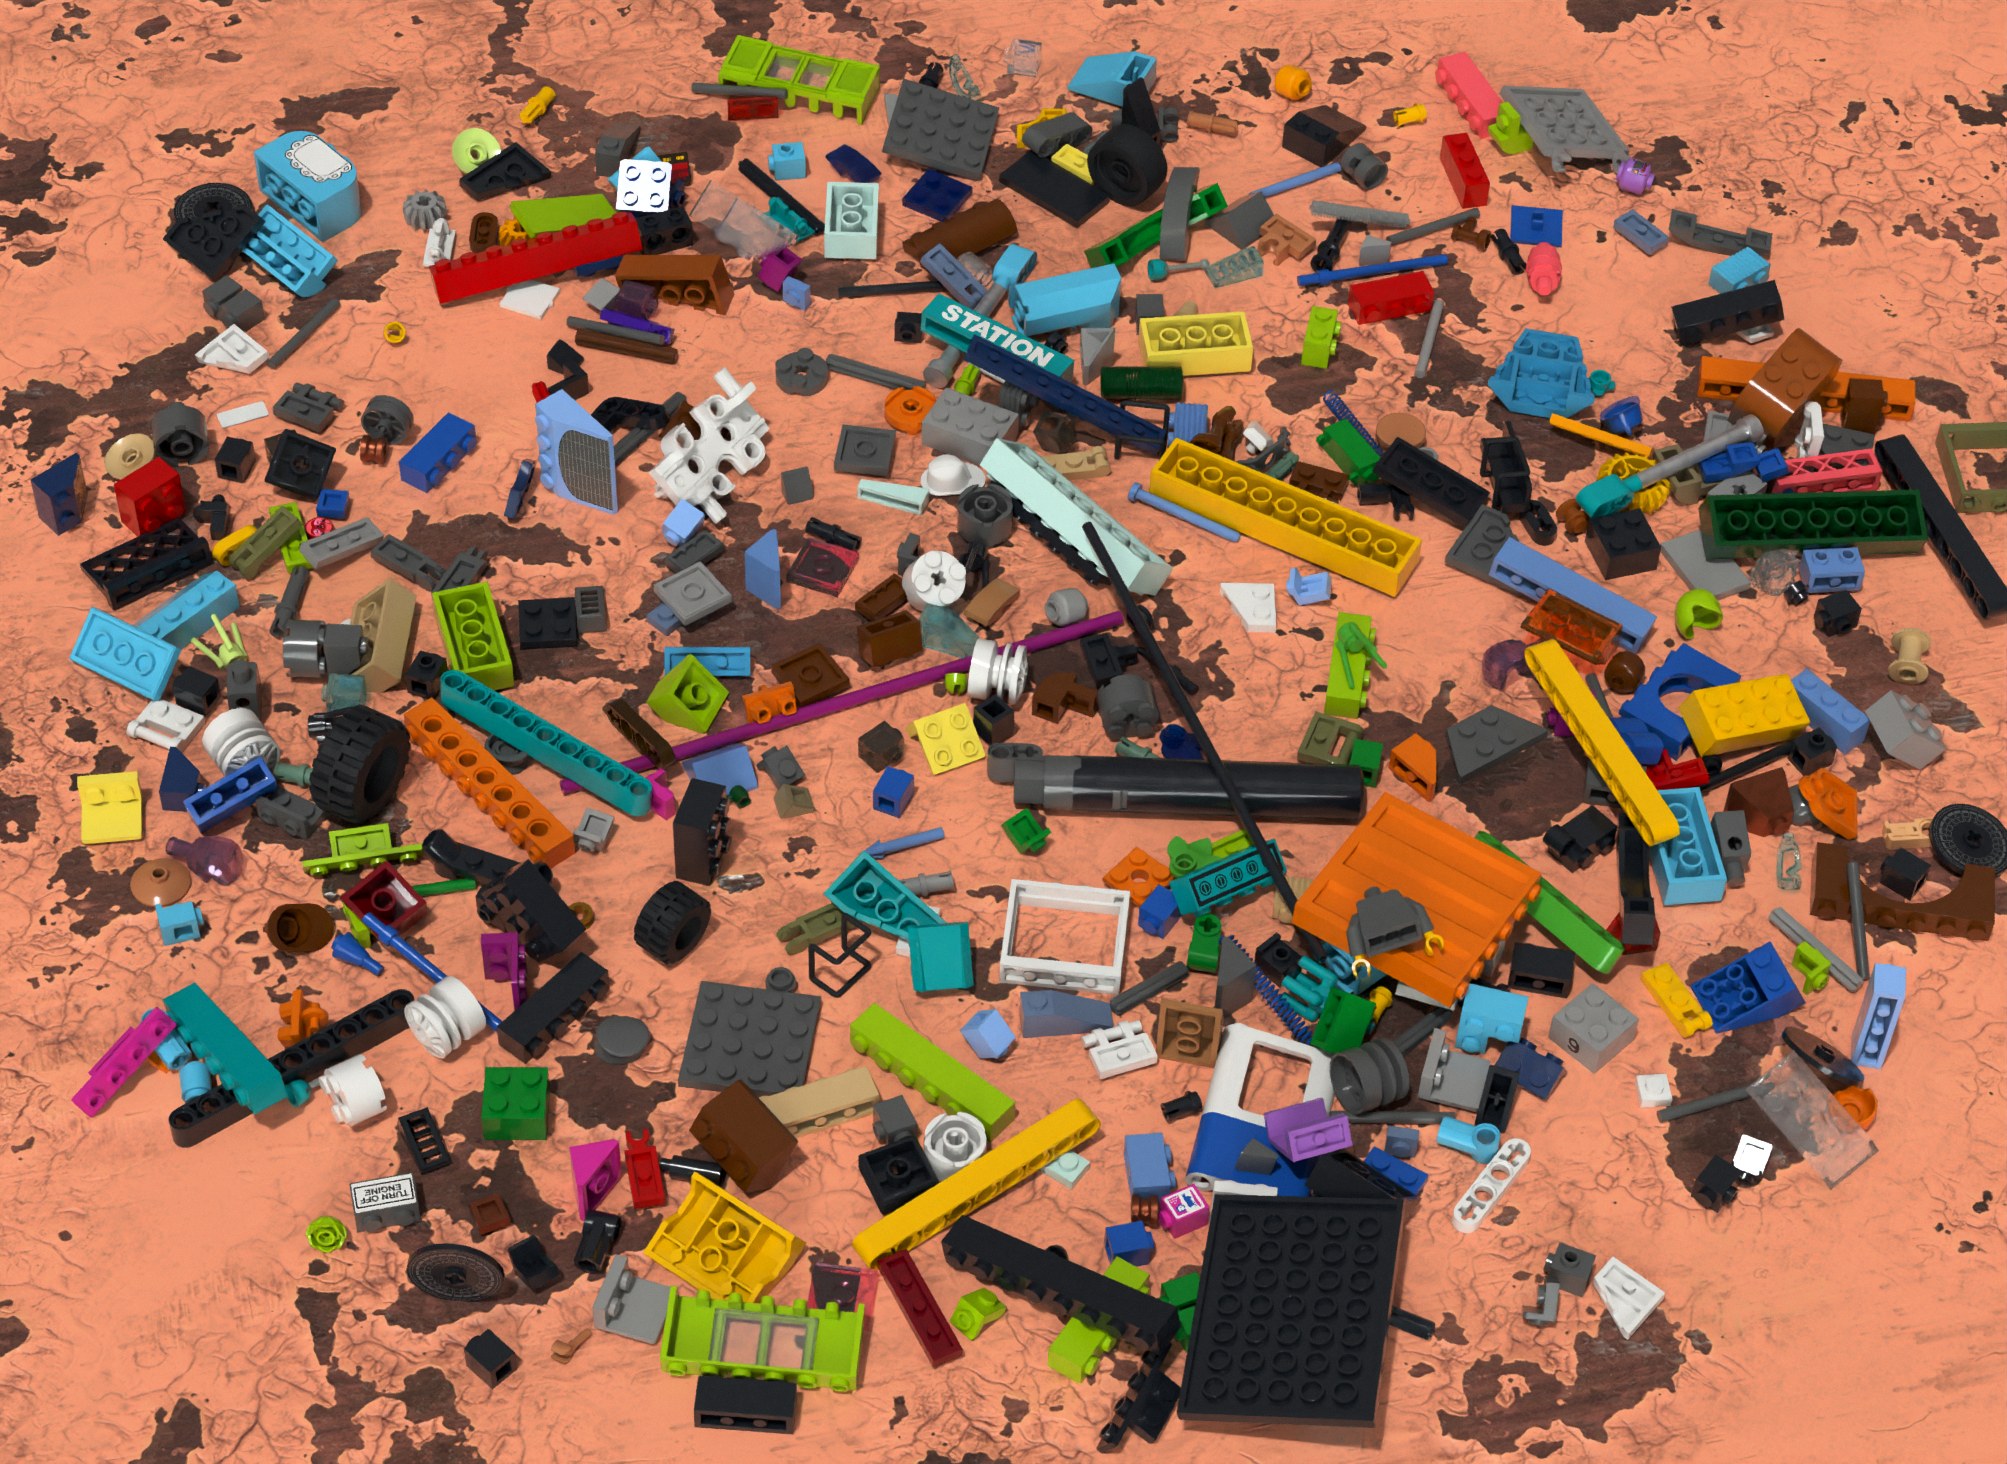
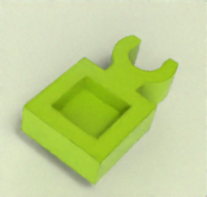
(357, 928)

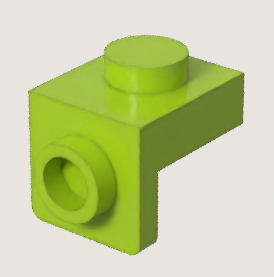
(1813, 966)
(975, 1311)

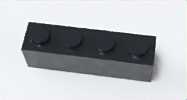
(1727, 313)
(553, 1008)

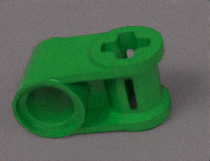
(1204, 947)

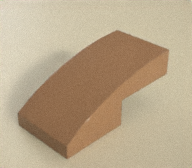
(990, 601)

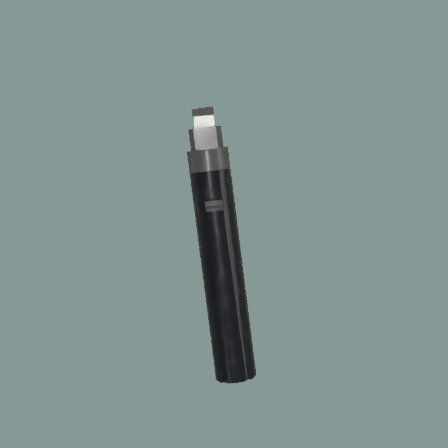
(1176, 784)

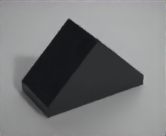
(1497, 1097)

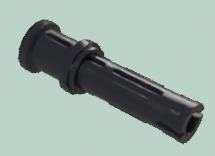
(1333, 243)

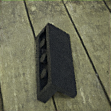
(1504, 458)

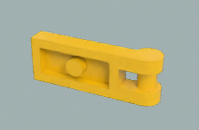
(1675, 1000)

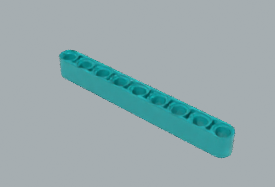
(546, 742)

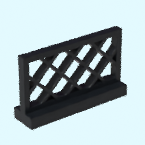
(151, 572)

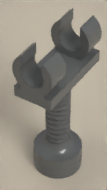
(1170, 123)

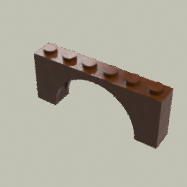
(1961, 913)

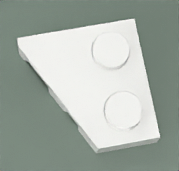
(1252, 604)
(1626, 1295)

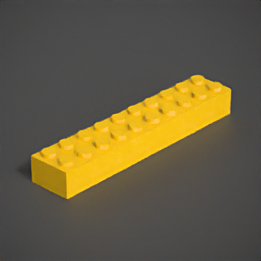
(1286, 517)

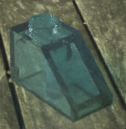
(946, 632)

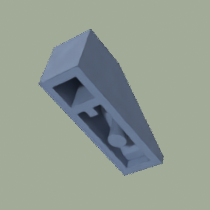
(1061, 1013)

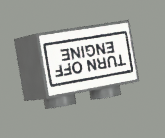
(385, 1202)

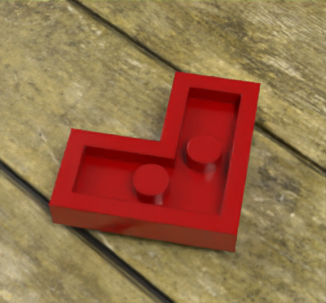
(1677, 776)

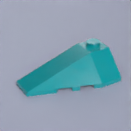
(879, 898)

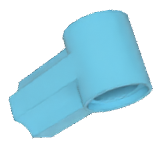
(172, 1049)
(1470, 1138)

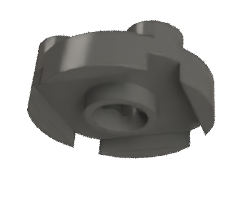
(801, 361)

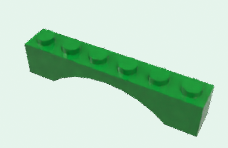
(1146, 232)

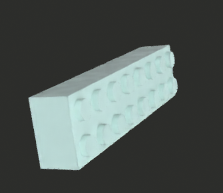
(1067, 509)

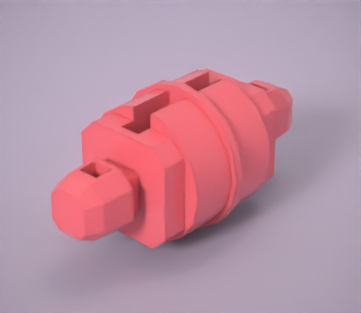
(1544, 268)

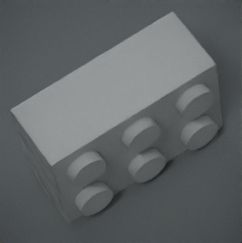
(967, 426)

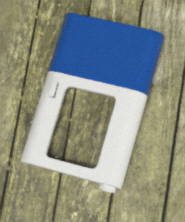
(1228, 1128)

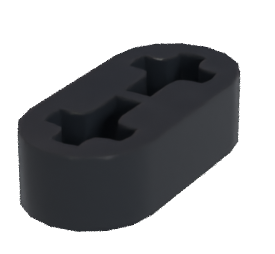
(1542, 520)

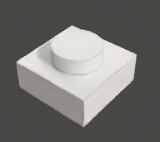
(1653, 1090)

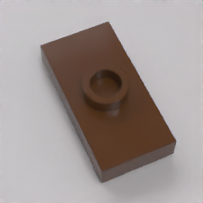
(882, 599)

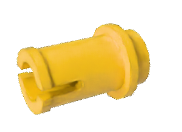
(1409, 115)
(1383, 999)

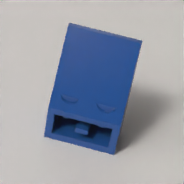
(1748, 990)

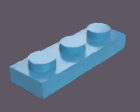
(717, 660)

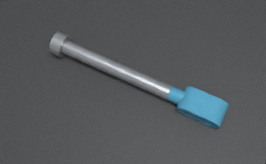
(1010, 270)

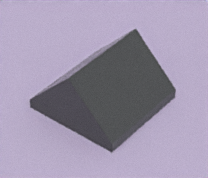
(1242, 220)
(1234, 978)

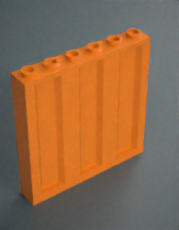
(1460, 881)

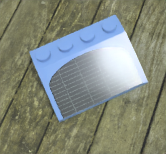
(575, 453)

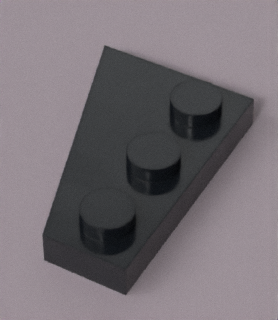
(504, 172)

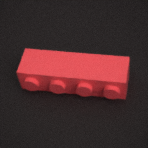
(1469, 91)

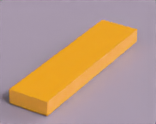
(1601, 436)

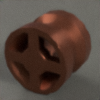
(373, 449)
(1144, 1209)

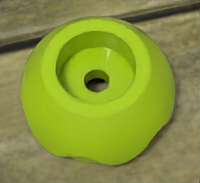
(326, 1233)

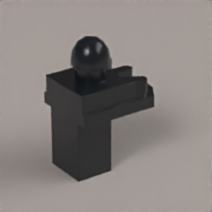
(216, 513)

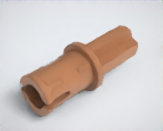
(1212, 123)

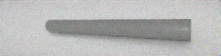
(1429, 339)

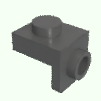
(908, 552)
(781, 766)

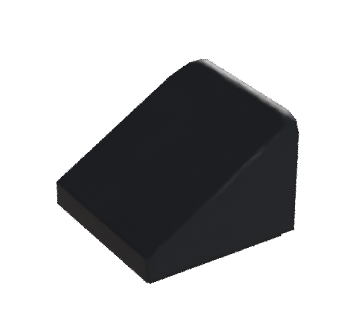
(560, 354)

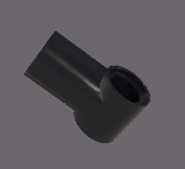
(598, 1233)

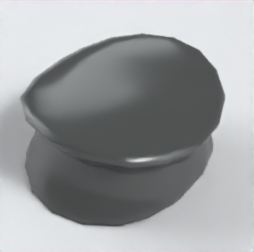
(507, 755)
(621, 1039)

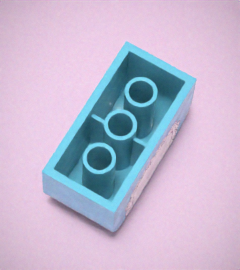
(310, 182)

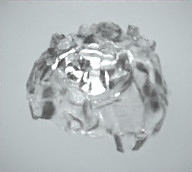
(1775, 571)

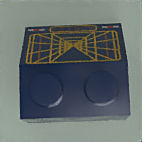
(61, 494)

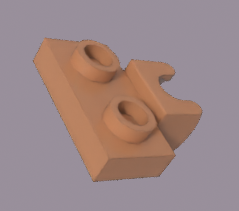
(1284, 238)

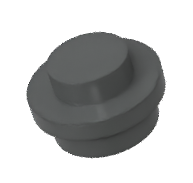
(780, 980)

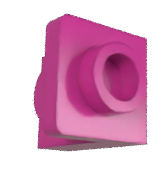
(662, 797)

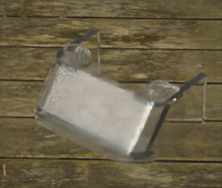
(741, 223)

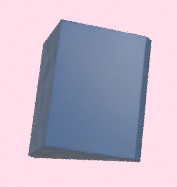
(763, 569)
(724, 766)

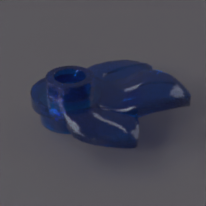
(1179, 743)

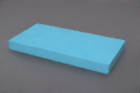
(125, 654)

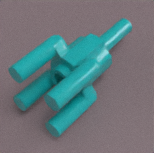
(1311, 990)

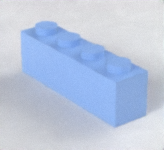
(1878, 1015)

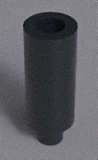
(684, 1167)

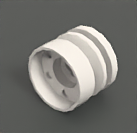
(997, 671)
(237, 740)
(445, 1017)

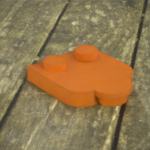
(1831, 801)

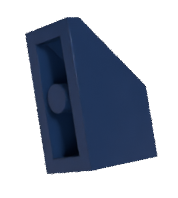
(179, 781)

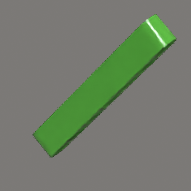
(1568, 921)

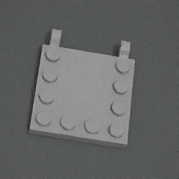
(1565, 124)

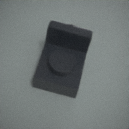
(908, 327)

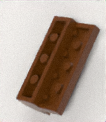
(965, 231)

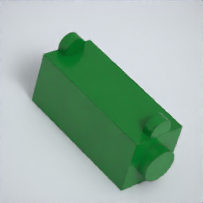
(1349, 452)

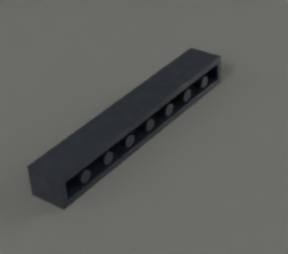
(1061, 1285)

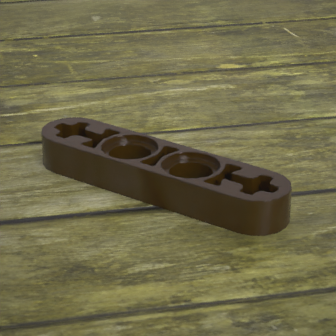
(640, 733)

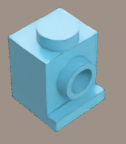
(179, 922)

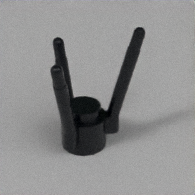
(975, 558)
(320, 723)

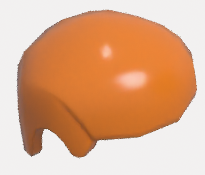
(1859, 1104)

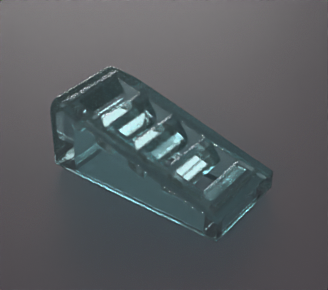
(1244, 266)

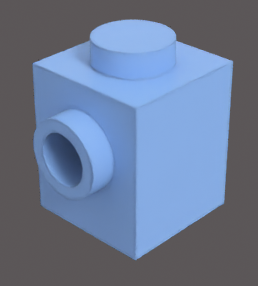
(682, 523)
(988, 1034)

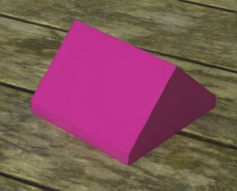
(594, 1172)

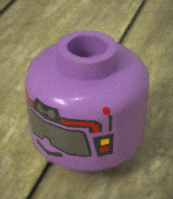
(1634, 176)

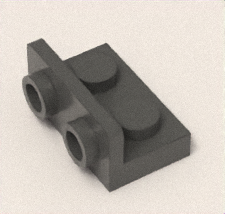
(290, 813)

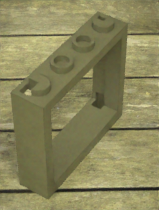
(1966, 437)

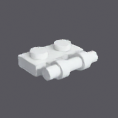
(1121, 1055)

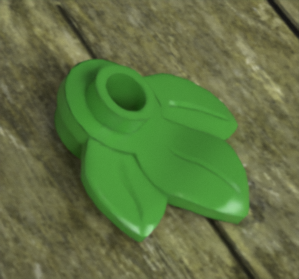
(1189, 855)

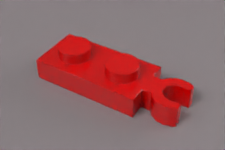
(643, 1172)

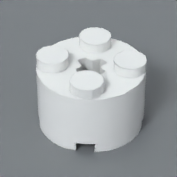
(920, 577)
(353, 1091)
(954, 1143)

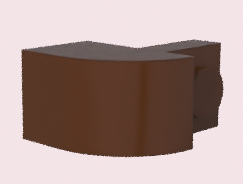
(1061, 693)

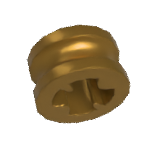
(586, 910)

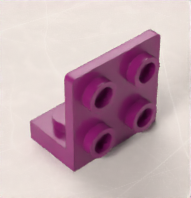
(506, 960)

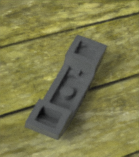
(1176, 213)
(1715, 239)

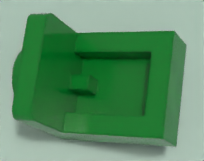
(1025, 832)

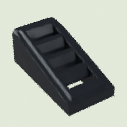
(416, 1119)

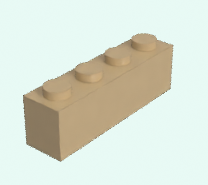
(825, 1102)

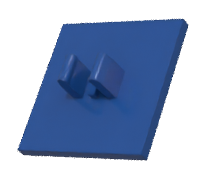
(1536, 225)

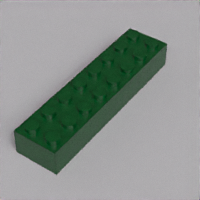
(1813, 520)

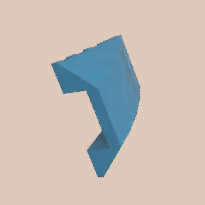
(1543, 376)

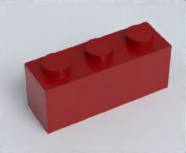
(1464, 170)
(1390, 297)

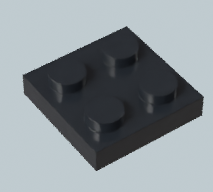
(547, 623)

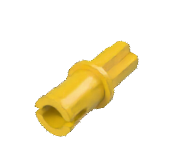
(537, 105)

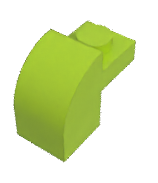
(1509, 131)

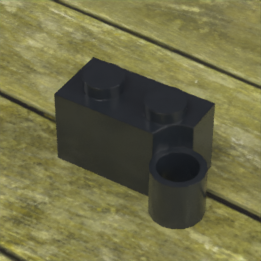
(1581, 839)

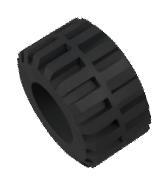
(672, 922)

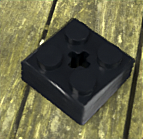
(316, 457)
(900, 1158)

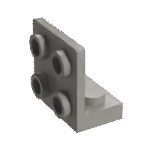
(1452, 1076)
(630, 1304)

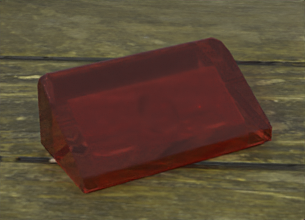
(752, 108)

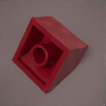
(387, 898)

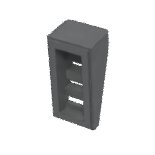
(585, 619)

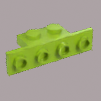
(359, 847)

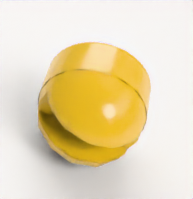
(394, 326)

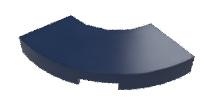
(520, 487)

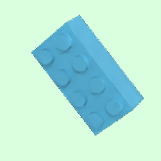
(1690, 864)

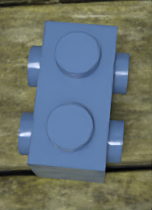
(1832, 569)

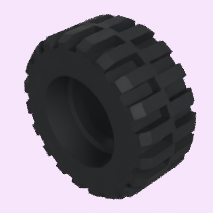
(359, 764)

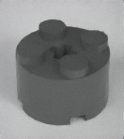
(180, 434)
(985, 514)
(304, 648)
(1128, 707)

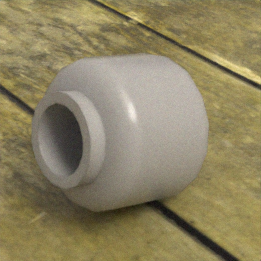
(1066, 607)

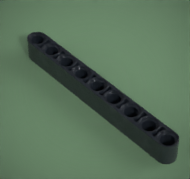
(1945, 527)
(309, 1057)

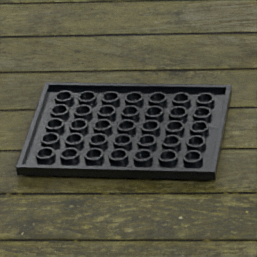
(1293, 1311)

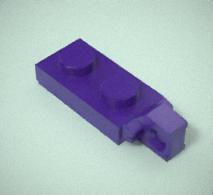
(623, 319)

